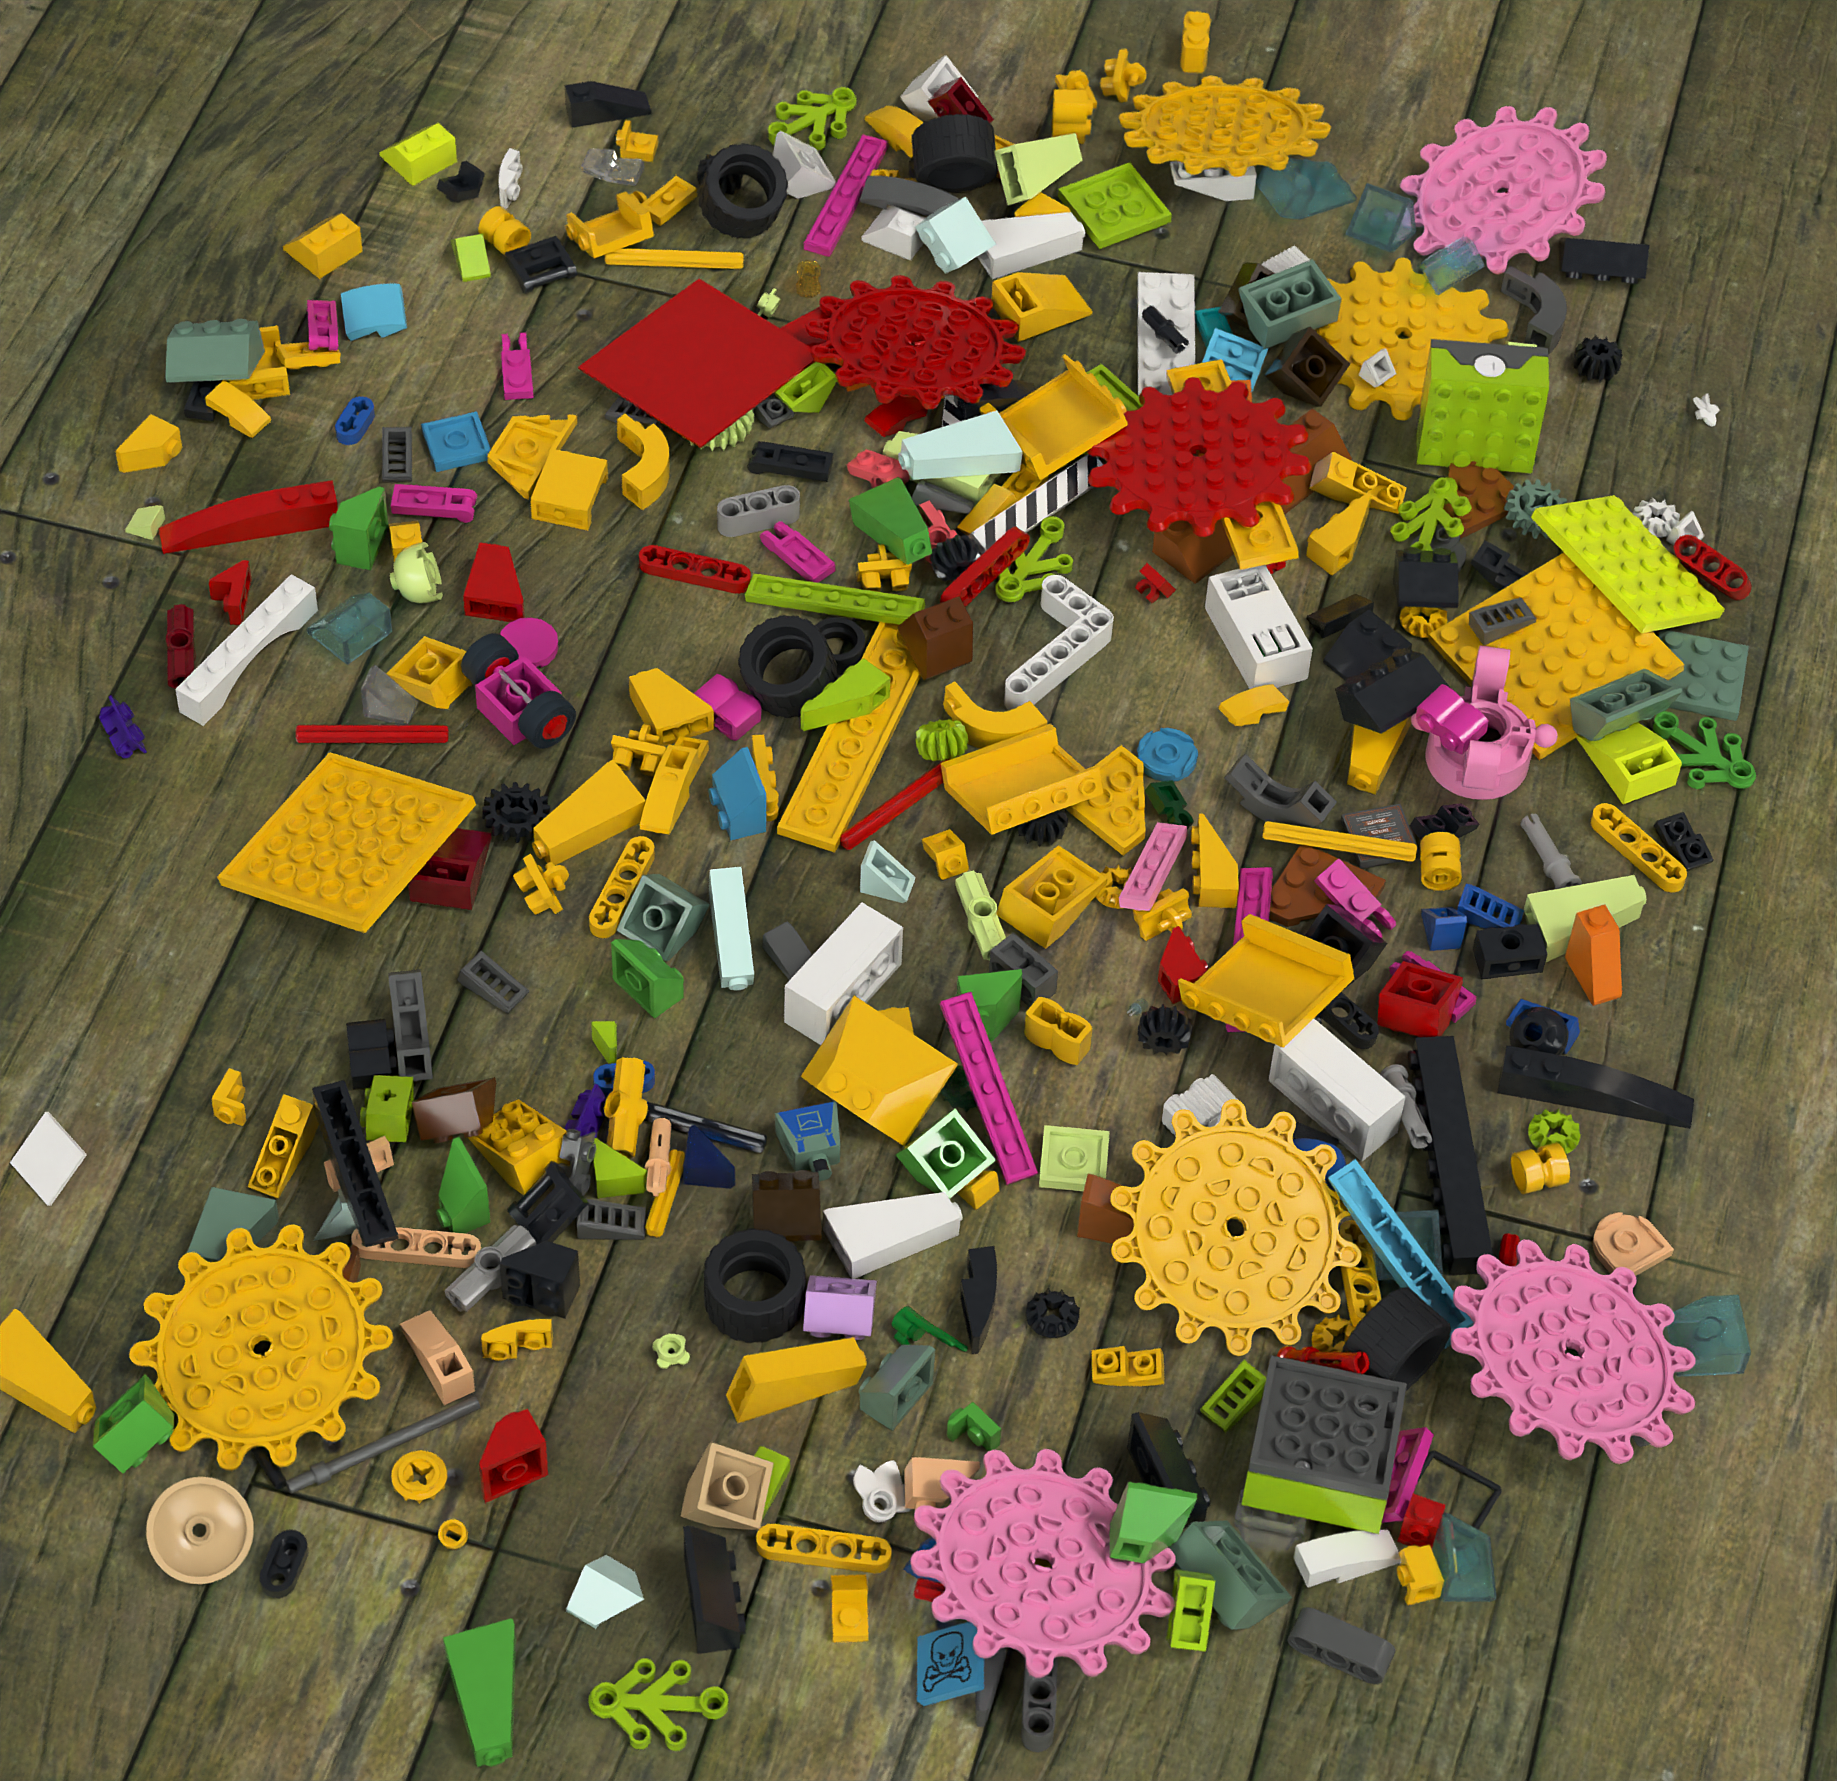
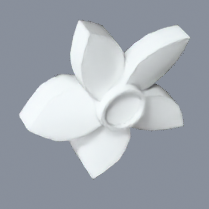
(1707, 411)

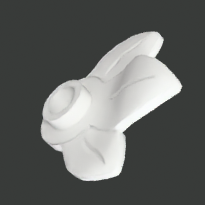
(881, 1487)

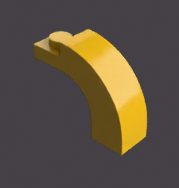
(649, 477)
(987, 726)

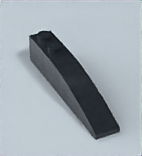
(1591, 1087)
(353, 1163)

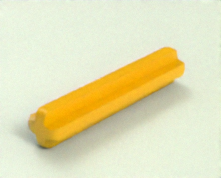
(662, 1204)

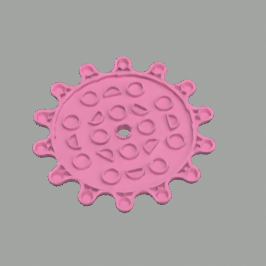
(1530, 160)
(1622, 1362)
(990, 1572)

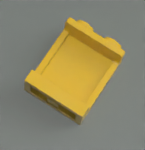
(613, 230)
(269, 376)
(568, 489)

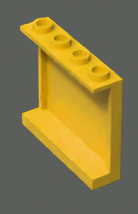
(1062, 419)
(1019, 780)
(1270, 982)

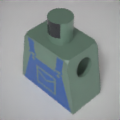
(810, 1137)

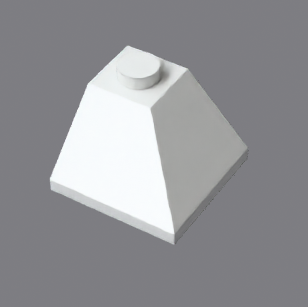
(925, 86)
(803, 167)
(895, 232)

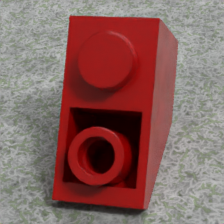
(1179, 962)

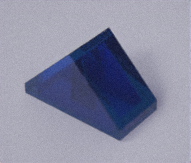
(705, 1163)

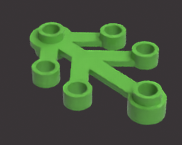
(1737, 773)

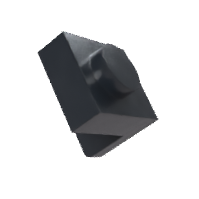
(464, 185)

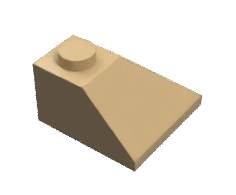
(727, 1489)

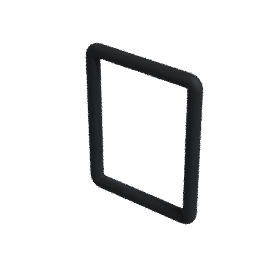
(1497, 1489)

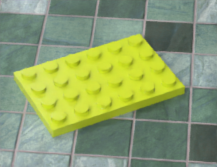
(1628, 563)

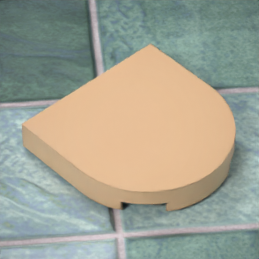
(1629, 1243)

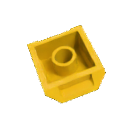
(431, 673)

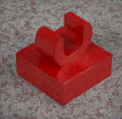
(1155, 582)

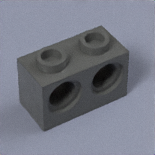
(1038, 975)

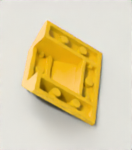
(879, 1070)

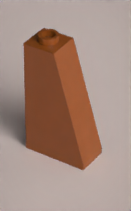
(1098, 1217)

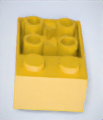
(1037, 302)
(520, 1144)

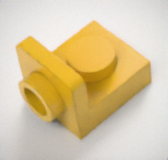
(635, 144)
(947, 852)
(228, 1099)

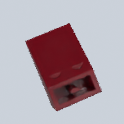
(453, 871)

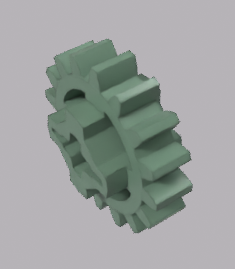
(1525, 499)

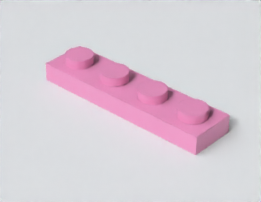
(1153, 866)

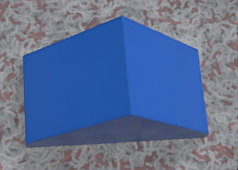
(1444, 927)

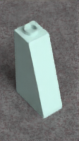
(962, 449)
(731, 928)

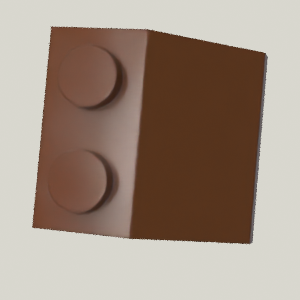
(939, 637)
(455, 1110)

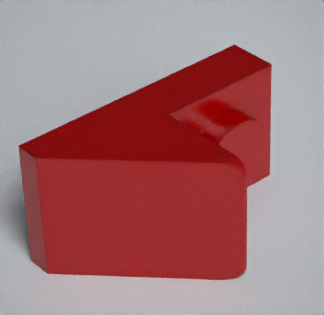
(232, 588)

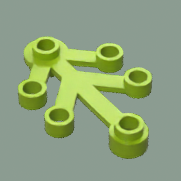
(840, 101)
(1440, 493)
(1012, 586)
(653, 1702)

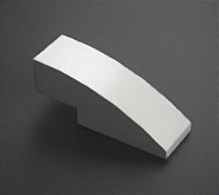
(1345, 1556)

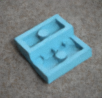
(373, 310)
(1240, 356)

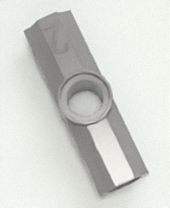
(477, 1279)

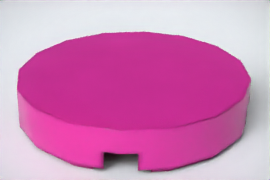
(533, 639)

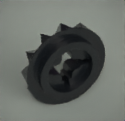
(1050, 1325)

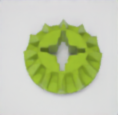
(1541, 1124)

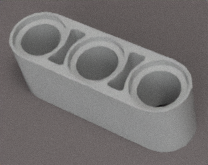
(758, 510)

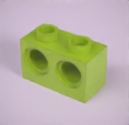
(1192, 1611)

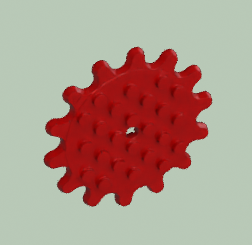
(952, 348)
(1240, 467)

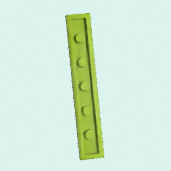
(832, 599)

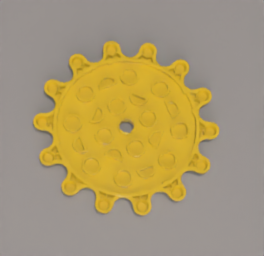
(1258, 126)
(1384, 305)
(1184, 1236)
(252, 1297)

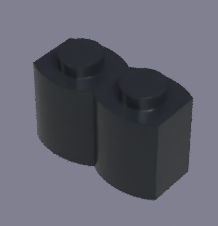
(369, 1051)

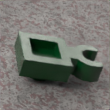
(1169, 801)

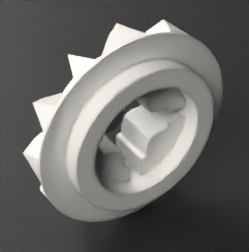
(1657, 526)

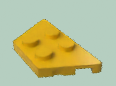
(525, 448)

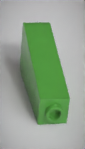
(892, 520)
(485, 1684)

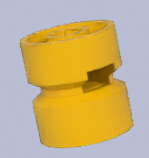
(503, 230)
(1440, 861)
(1538, 1168)

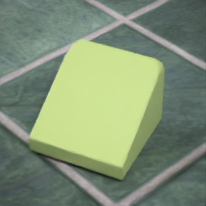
(146, 521)

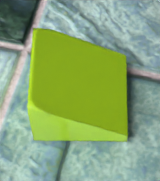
(605, 1038)

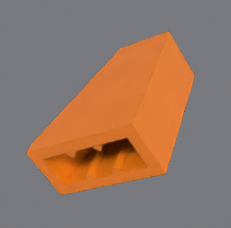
(1595, 954)

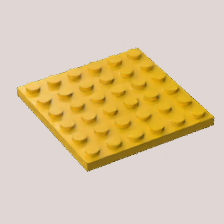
(1569, 650)
(347, 842)

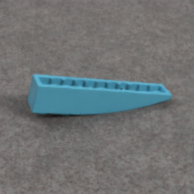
(1395, 1243)

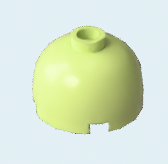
(416, 574)

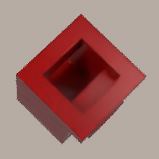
(1421, 1522)

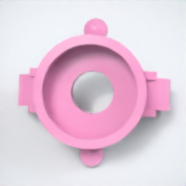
(1493, 767)

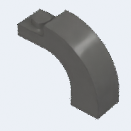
(1544, 299)
(1277, 802)
(410, 1024)

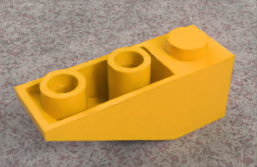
(1346, 480)
(1337, 540)
(1216, 868)
(284, 1146)

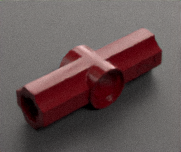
(180, 644)

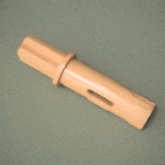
(658, 1163)

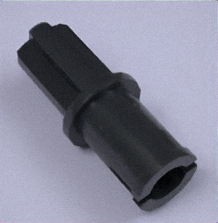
(1164, 329)

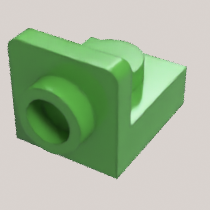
(979, 1427)

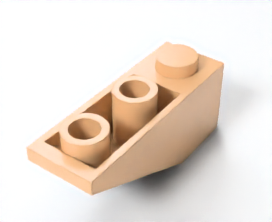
(439, 1357)

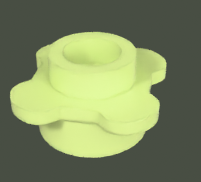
(768, 304)
(667, 1343)

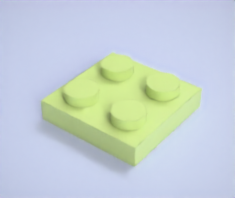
(1072, 1155)

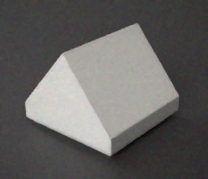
(1377, 368)
(1687, 526)

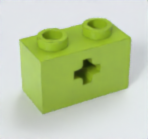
(388, 1108)

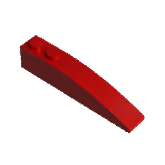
(253, 517)

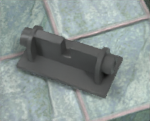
(580, 1153)

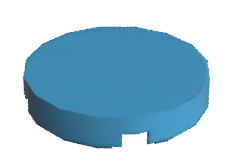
(1167, 754)

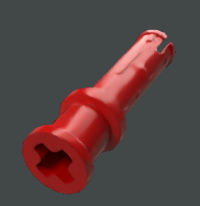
(1350, 1361)

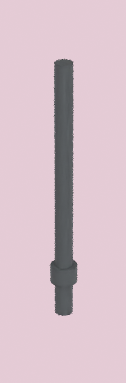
(322, 1472)

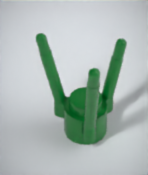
(913, 1326)

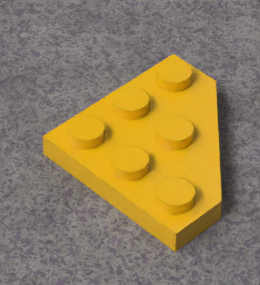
(1119, 811)

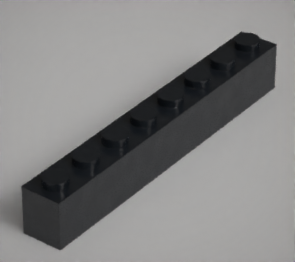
(1450, 1154)

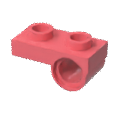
(876, 468)
(936, 525)

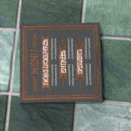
(1380, 822)

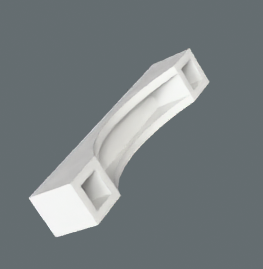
(210, 683)

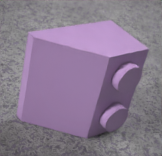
(839, 1306)

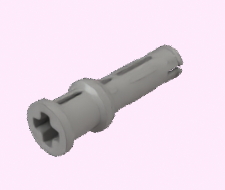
(1555, 864)
(1411, 1116)

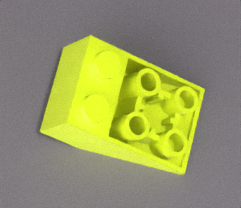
(1634, 761)

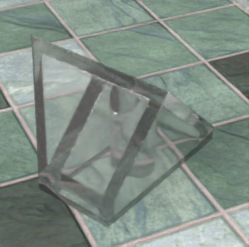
(386, 699)

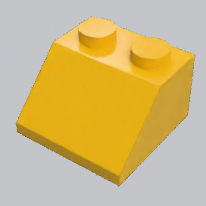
(326, 245)

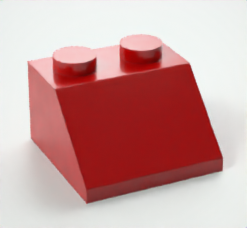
(1418, 1000)
(512, 1456)

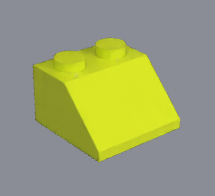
(422, 153)

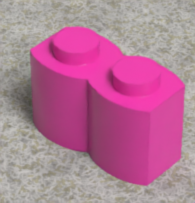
(733, 709)
(1451, 719)

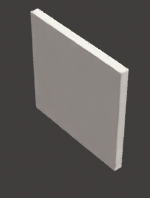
(48, 1158)

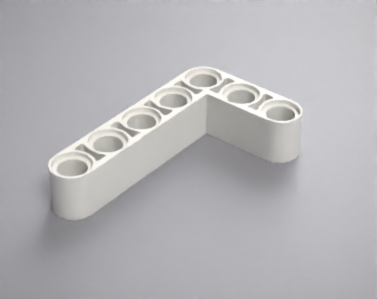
(1087, 632)

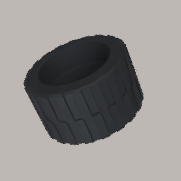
(954, 153)
(760, 166)
(773, 638)
(754, 1319)
(1400, 1337)

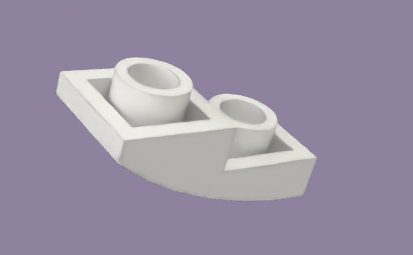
(508, 175)

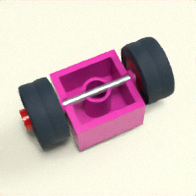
(516, 693)

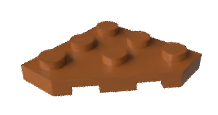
(1486, 493)
(1297, 894)

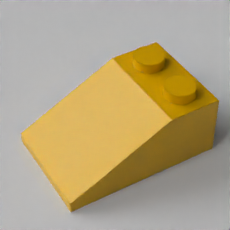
(1050, 896)

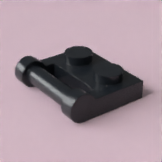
(537, 258)
(555, 1211)

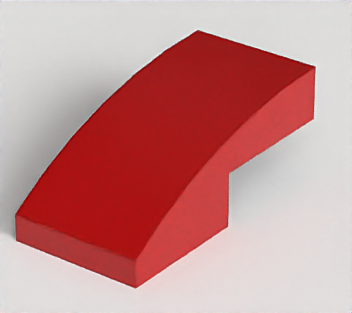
(892, 416)

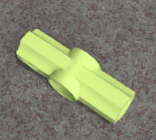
(980, 911)

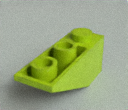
(850, 696)

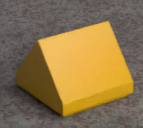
(980, 1189)

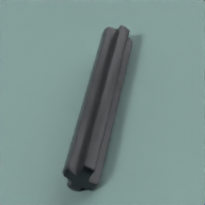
(710, 1128)

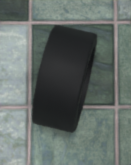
(843, 628)

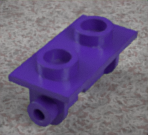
(118, 718)
(588, 1111)

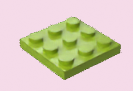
(1114, 205)

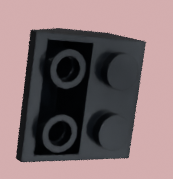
(541, 1278)

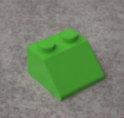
(360, 529)
(646, 976)
(995, 996)
(946, 1155)
(133, 1425)

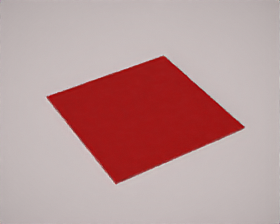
(699, 362)

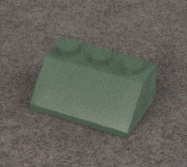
(1289, 303)
(213, 350)
(1621, 704)
(1243, 1584)

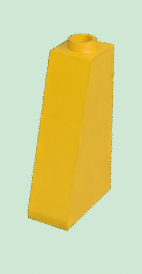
(1373, 754)
(589, 816)
(40, 1376)
(793, 1376)

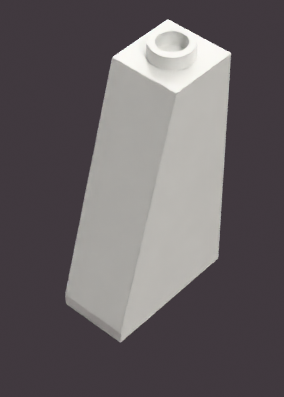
(1030, 241)
(889, 1230)

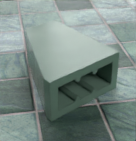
(227, 1211)

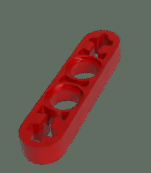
(696, 564)
(987, 566)

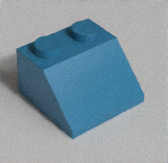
(739, 796)

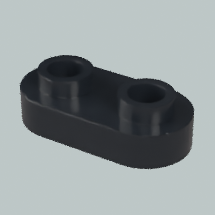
(283, 1566)

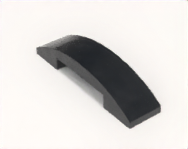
(1493, 566)

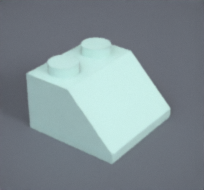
(954, 235)

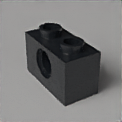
(1509, 951)

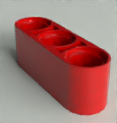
(1706, 555)

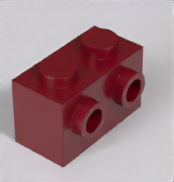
(958, 98)

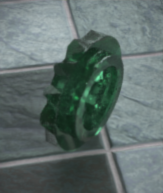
(952, 1090)

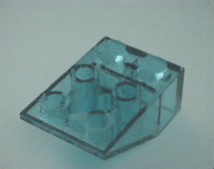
(1304, 188)

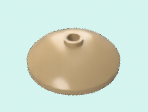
(226, 1536)

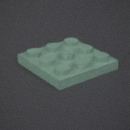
(1710, 676)

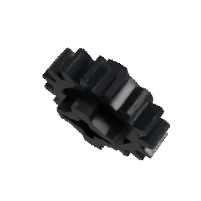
(516, 811)

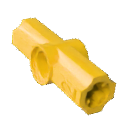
(626, 1106)

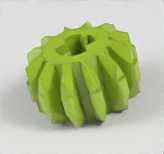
(941, 740)

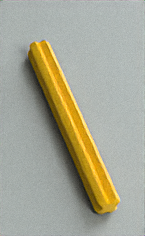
(675, 258)
(1339, 841)

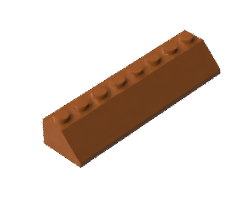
(1198, 555)

